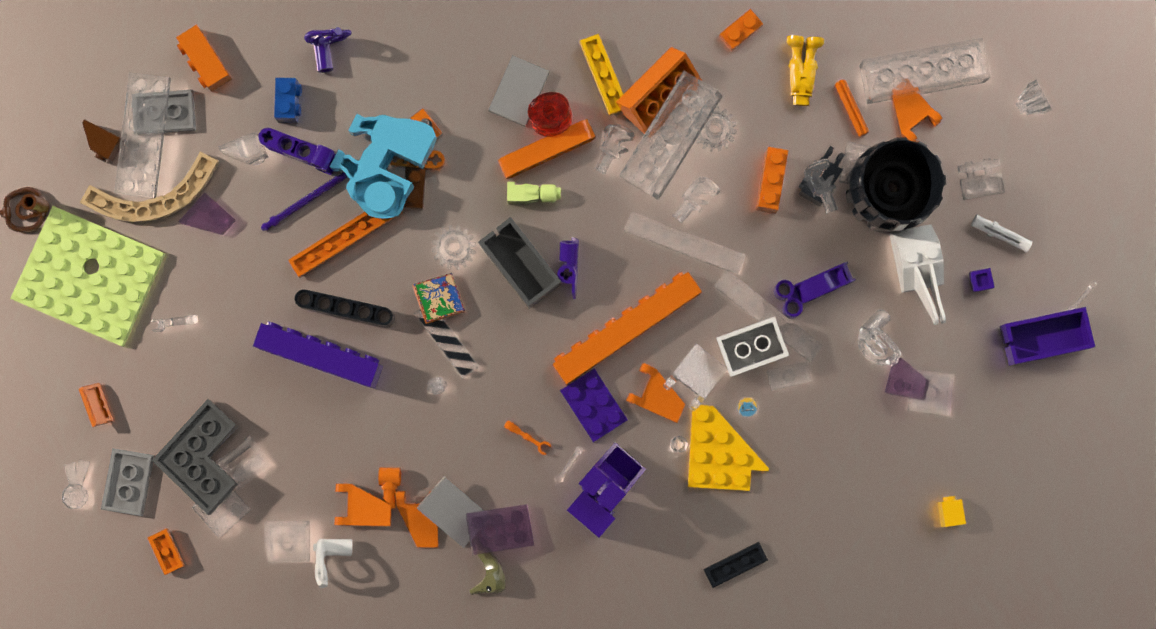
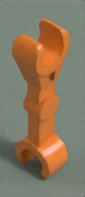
(515, 429)

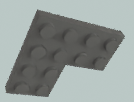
(189, 461)

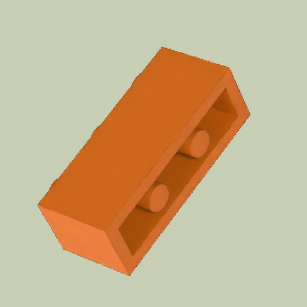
(203, 58)
(772, 180)

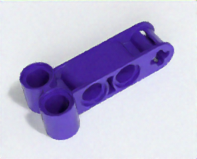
(319, 155)
(813, 288)

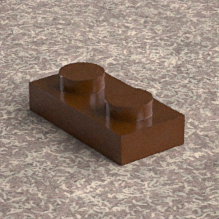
(416, 197)

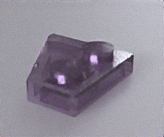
(208, 216)
(906, 381)

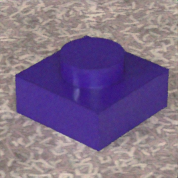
(981, 280)

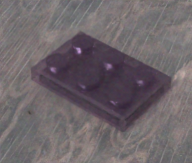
(499, 529)

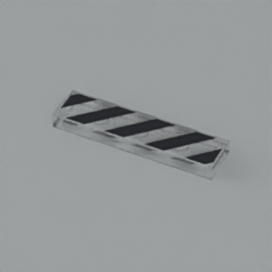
(450, 345)

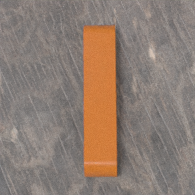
(546, 149)

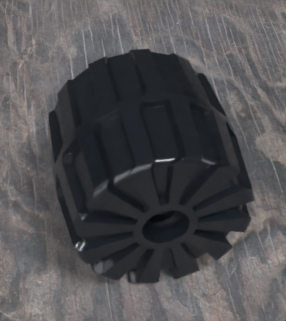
(917, 180)

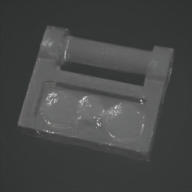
(249, 467)

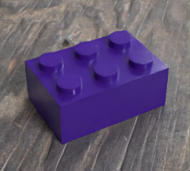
(591, 514)

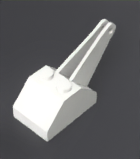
(920, 266)

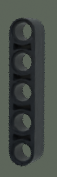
(335, 304)

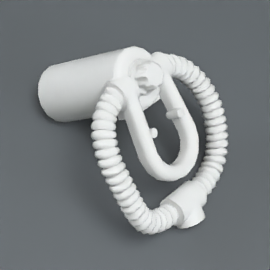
(329, 547)

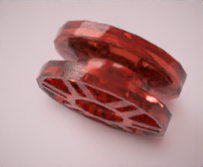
(550, 114)

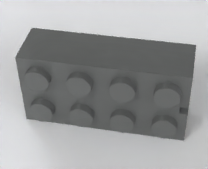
(520, 263)

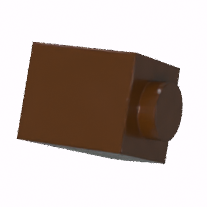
(101, 142)

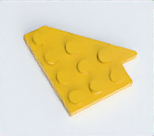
(719, 453)

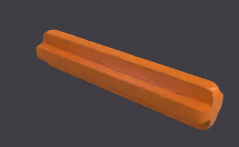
(851, 108)

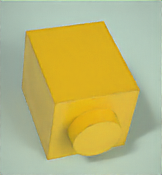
(951, 512)

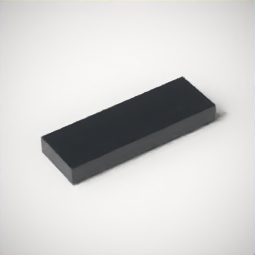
(735, 564)

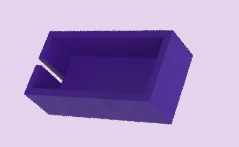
(1047, 336)
(612, 477)

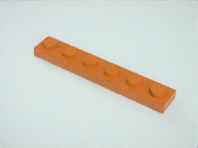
(335, 243)

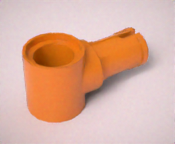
(389, 480)

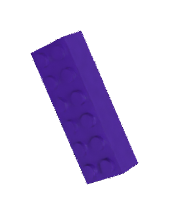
(323, 357)

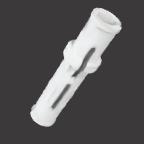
(1002, 233)

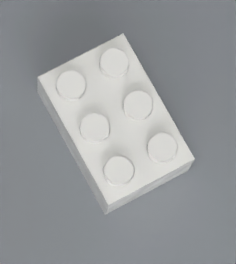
(752, 346)

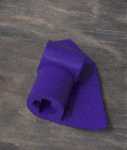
(569, 253)

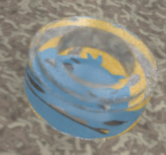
(747, 407)

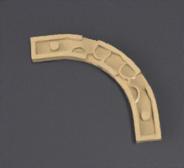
(157, 207)

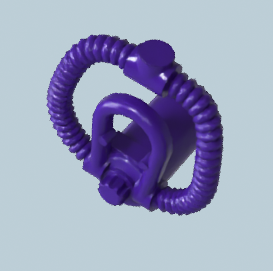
(322, 45)

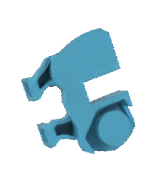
(370, 184)

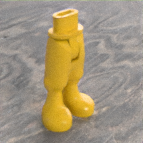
(803, 74)

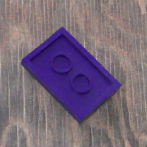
(593, 405)

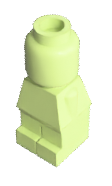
(531, 193)

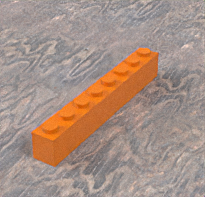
(627, 328)

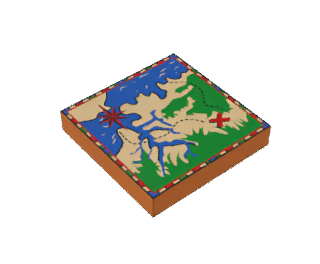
(438, 298)

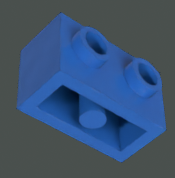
(287, 100)

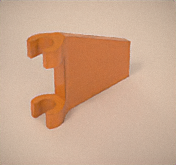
(912, 111)
(656, 397)
(363, 508)
(420, 527)

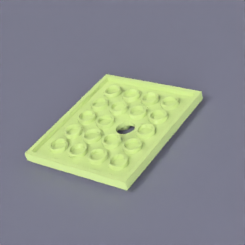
(95, 302)

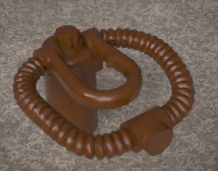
(34, 203)

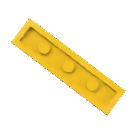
(602, 72)

